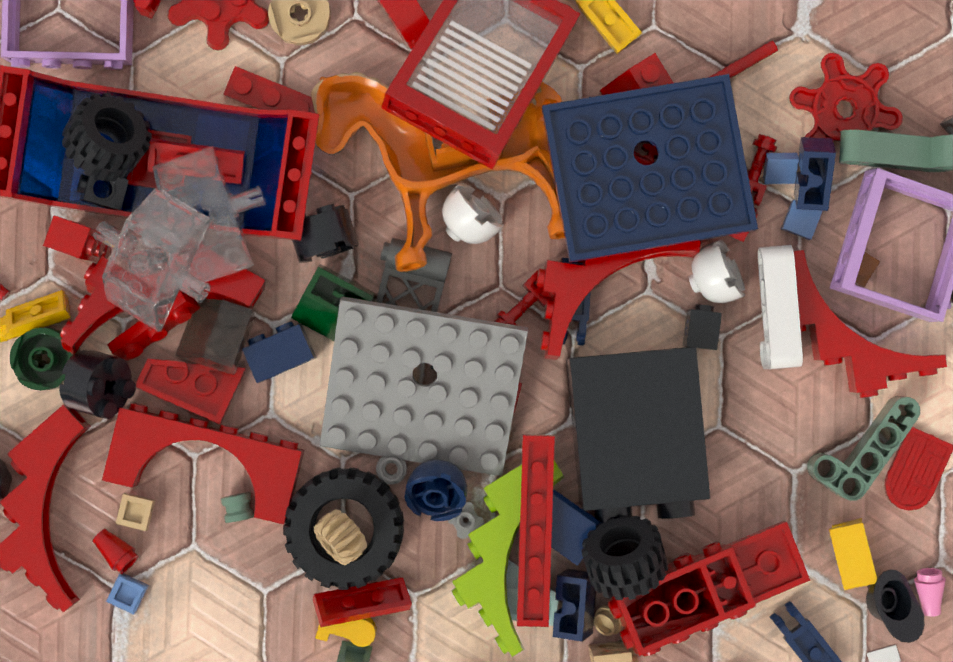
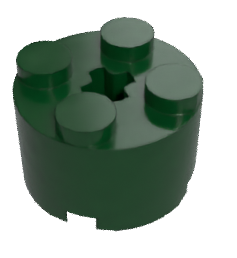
(28, 362)

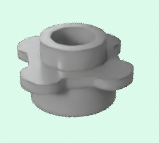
(474, 522)

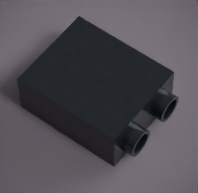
(638, 432)

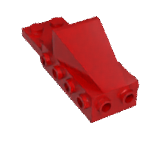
(710, 589)

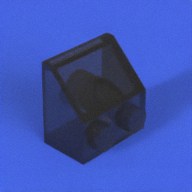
(216, 335)

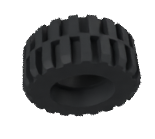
(302, 517)

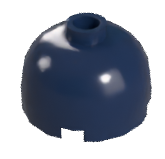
(436, 490)

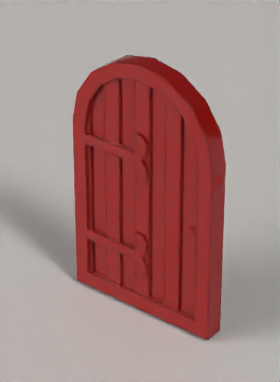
(916, 470)

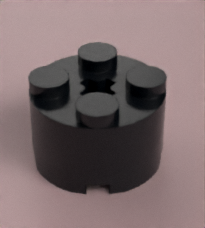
(326, 234)
(96, 383)

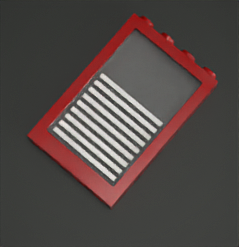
(479, 71)

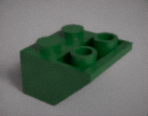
(321, 300)

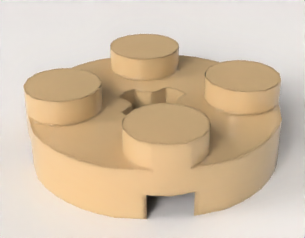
(295, 31)

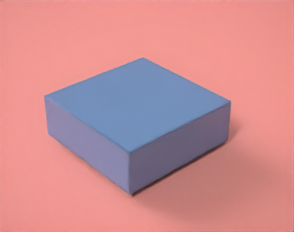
(780, 168)
(801, 221)
(127, 593)

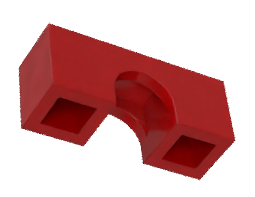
(75, 240)

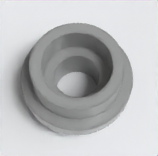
(391, 478)

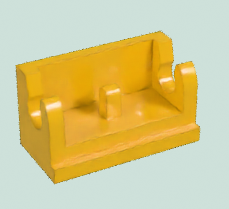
(853, 554)

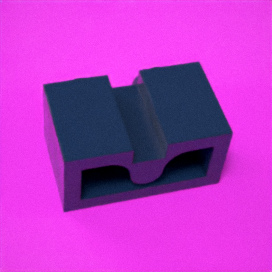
(816, 173)
(278, 352)
(576, 615)

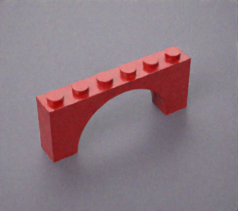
(144, 434)

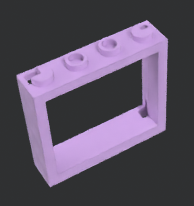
(80, 60)
(858, 234)

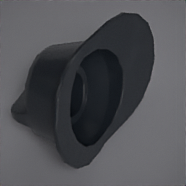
(896, 606)

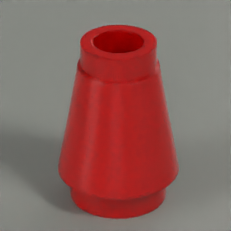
(115, 551)

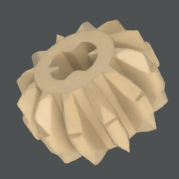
(340, 537)

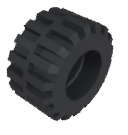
(95, 152)
(624, 557)

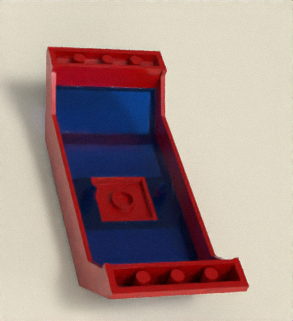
(37, 171)

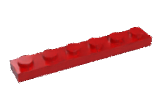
(535, 530)

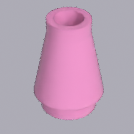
(930, 590)

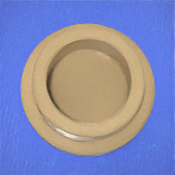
(605, 622)

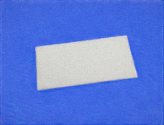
(887, 654)

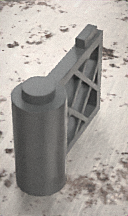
(432, 274)

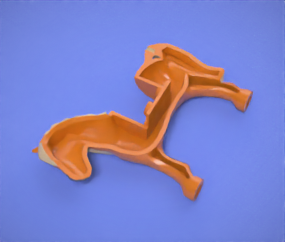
(355, 102)

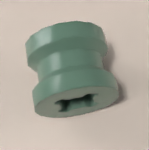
(237, 507)

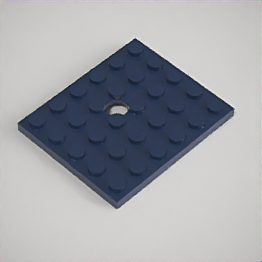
(685, 196)

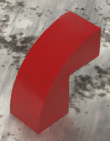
(407, 19)

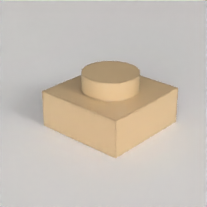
(135, 511)

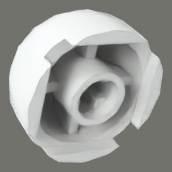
(470, 217)
(716, 274)

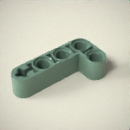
(896, 151)
(868, 443)

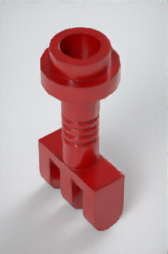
(764, 145)
(525, 303)

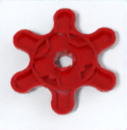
(218, 17)
(841, 86)

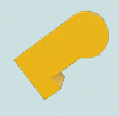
(359, 632)

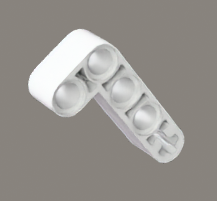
(779, 308)

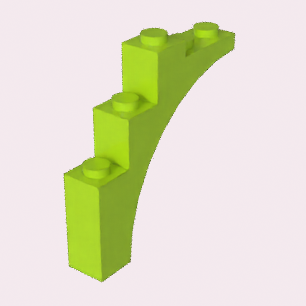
(493, 543)

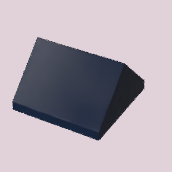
(570, 527)

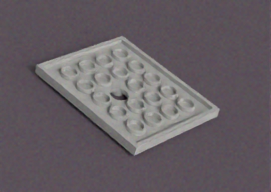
(385, 412)

